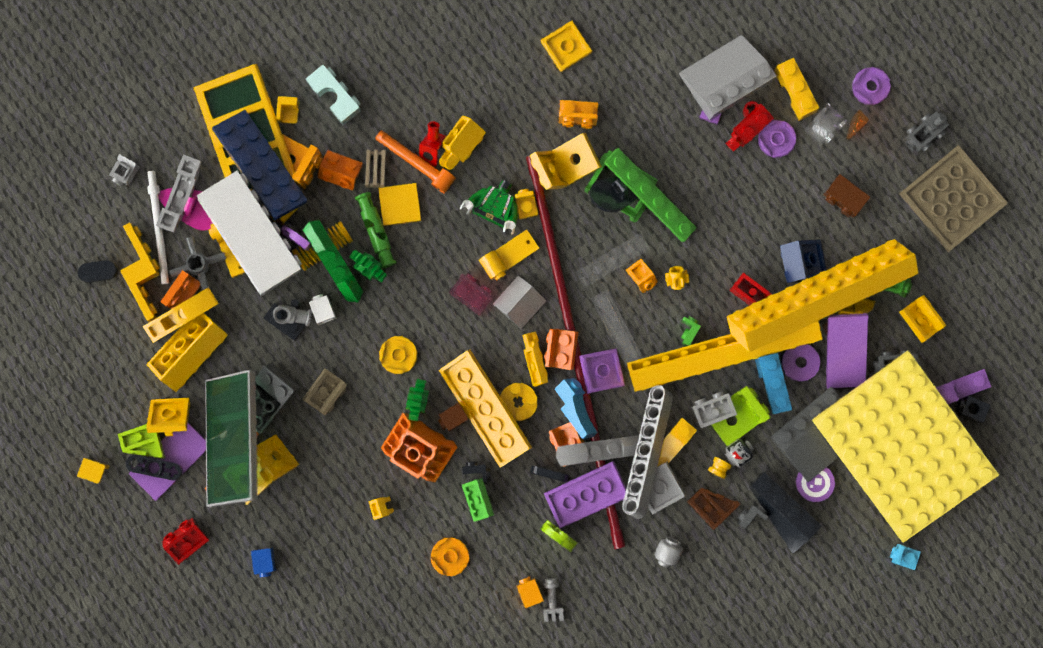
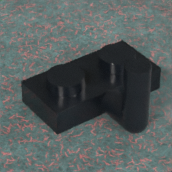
(291, 330)

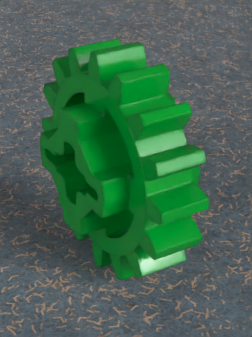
(368, 266)
(417, 400)

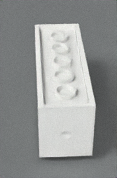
(249, 232)

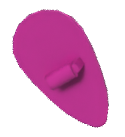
(194, 213)

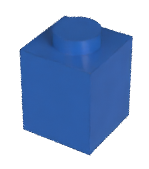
(263, 562)

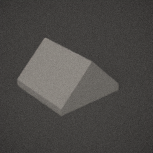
(519, 302)

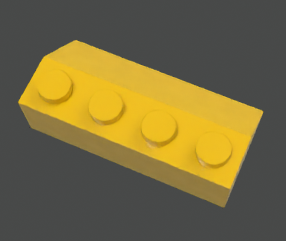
(186, 351)

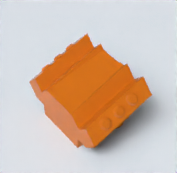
(418, 448)

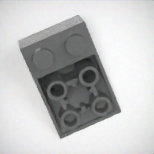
(273, 393)

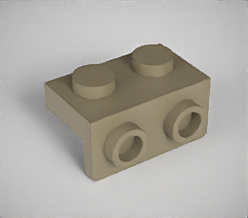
(325, 392)

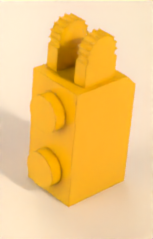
(461, 142)

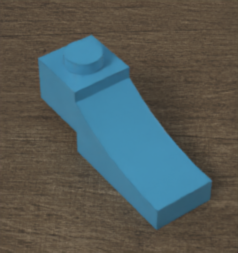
(574, 407)

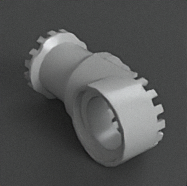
(293, 315)

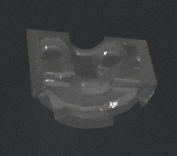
(825, 123)

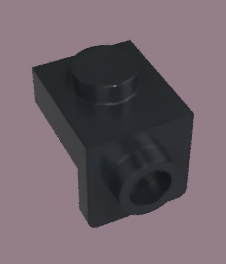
(473, 467)

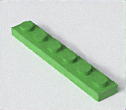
(650, 194)

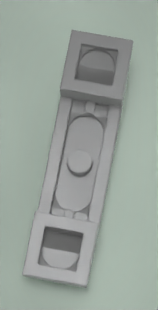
(182, 189)

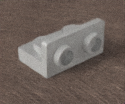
(713, 410)

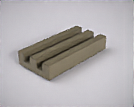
(375, 153)

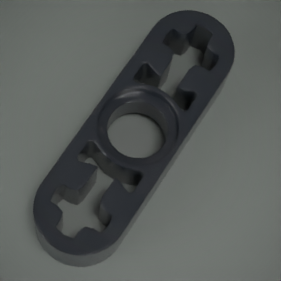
(141, 459)

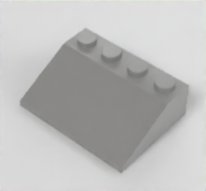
(727, 76)

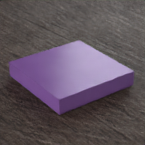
(602, 370)

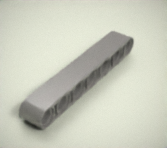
(650, 461)

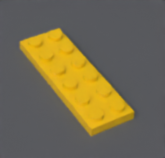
(485, 408)

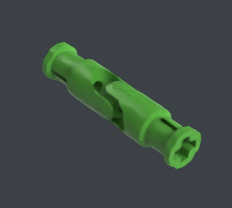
(370, 215)

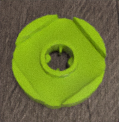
(559, 536)

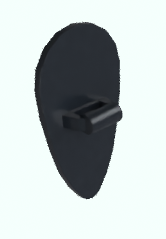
(611, 195)

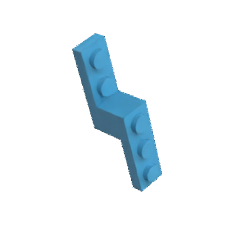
(771, 372)

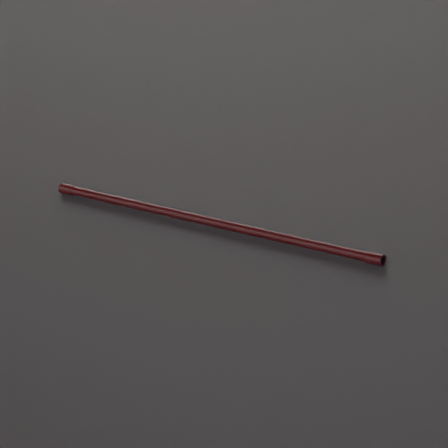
(616, 532)

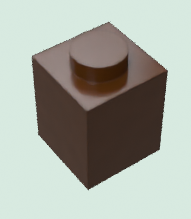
(452, 417)

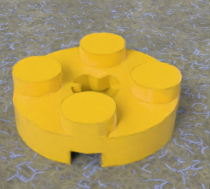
(529, 400)

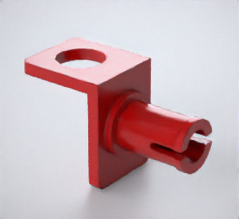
(431, 143)

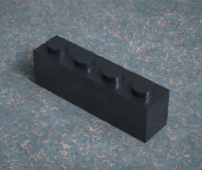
(789, 518)

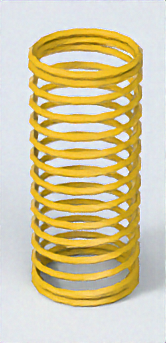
(344, 233)

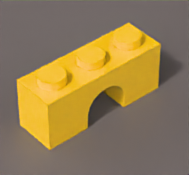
(797, 87)

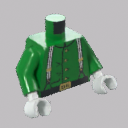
(494, 206)

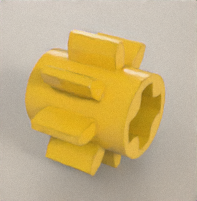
(677, 277)

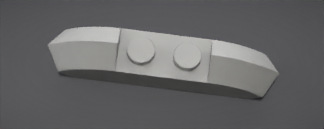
(597, 450)

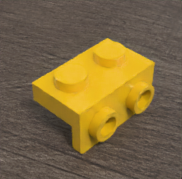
(922, 318)

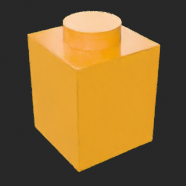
(529, 592)

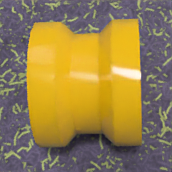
(719, 468)

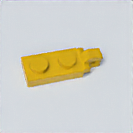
(534, 359)

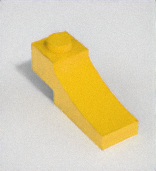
(675, 440)

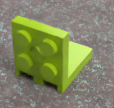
(749, 415)

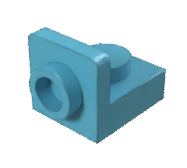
(905, 556)

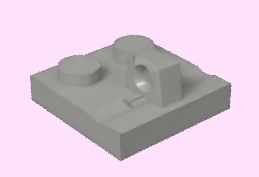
(665, 489)

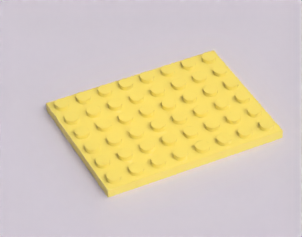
(905, 446)

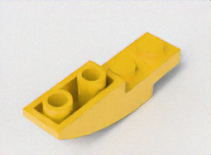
(180, 314)

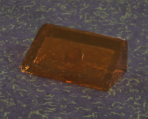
(857, 122)

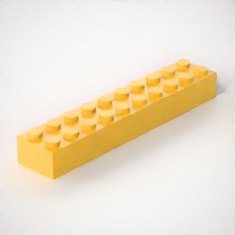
(822, 295)

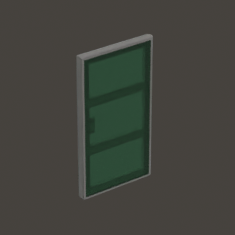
(231, 439)

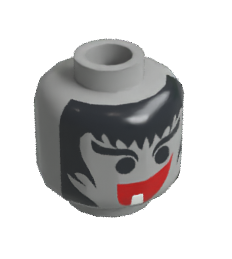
(739, 453)

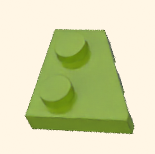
(140, 442)

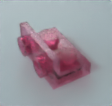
(471, 294)

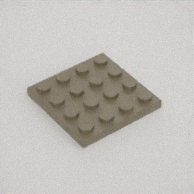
(953, 198)

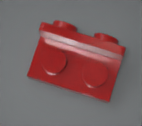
(184, 540)

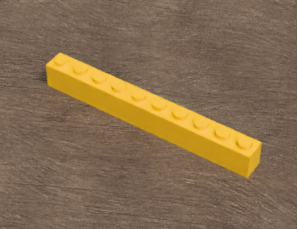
(710, 356)

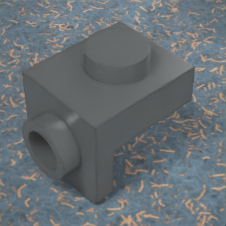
(747, 516)

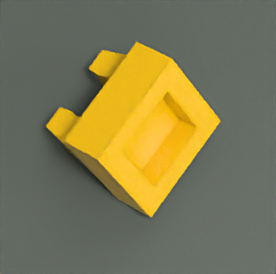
(379, 508)

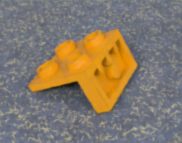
(578, 113)

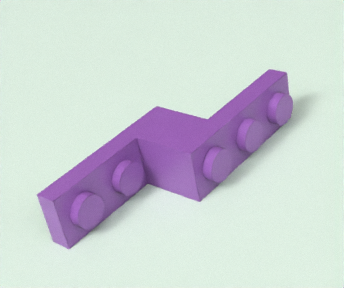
(964, 386)

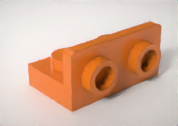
(181, 290)
(561, 349)

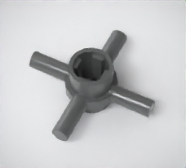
(191, 261)

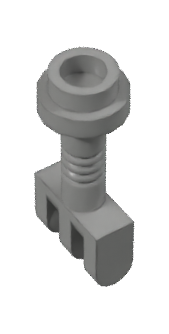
(552, 584)

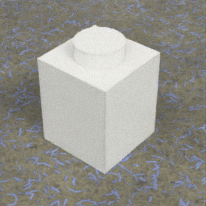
(322, 309)

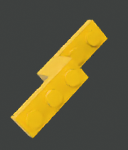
(141, 272)

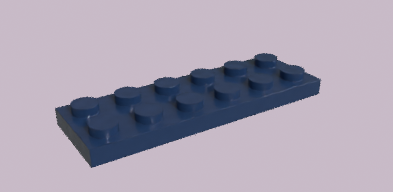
(259, 165)

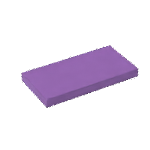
(846, 350)
(181, 448)
(586, 494)

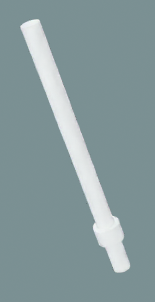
(153, 191)

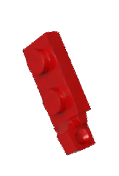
(749, 127)

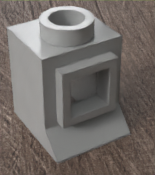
(124, 171)

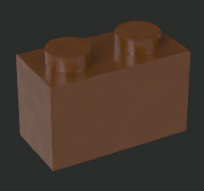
(846, 196)

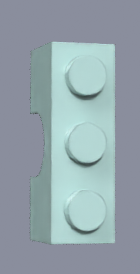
(323, 81)

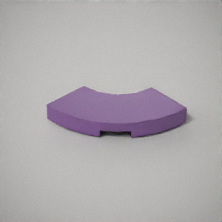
(295, 238)

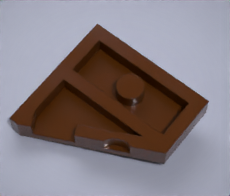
(712, 507)

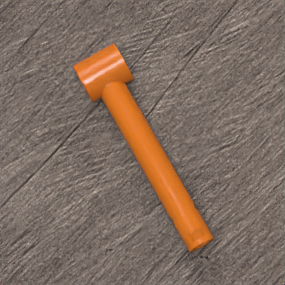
(441, 179)

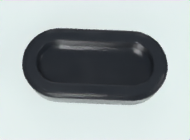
(97, 271)
(549, 474)

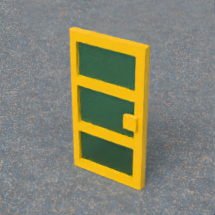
(233, 94)

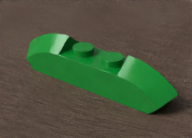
(333, 261)

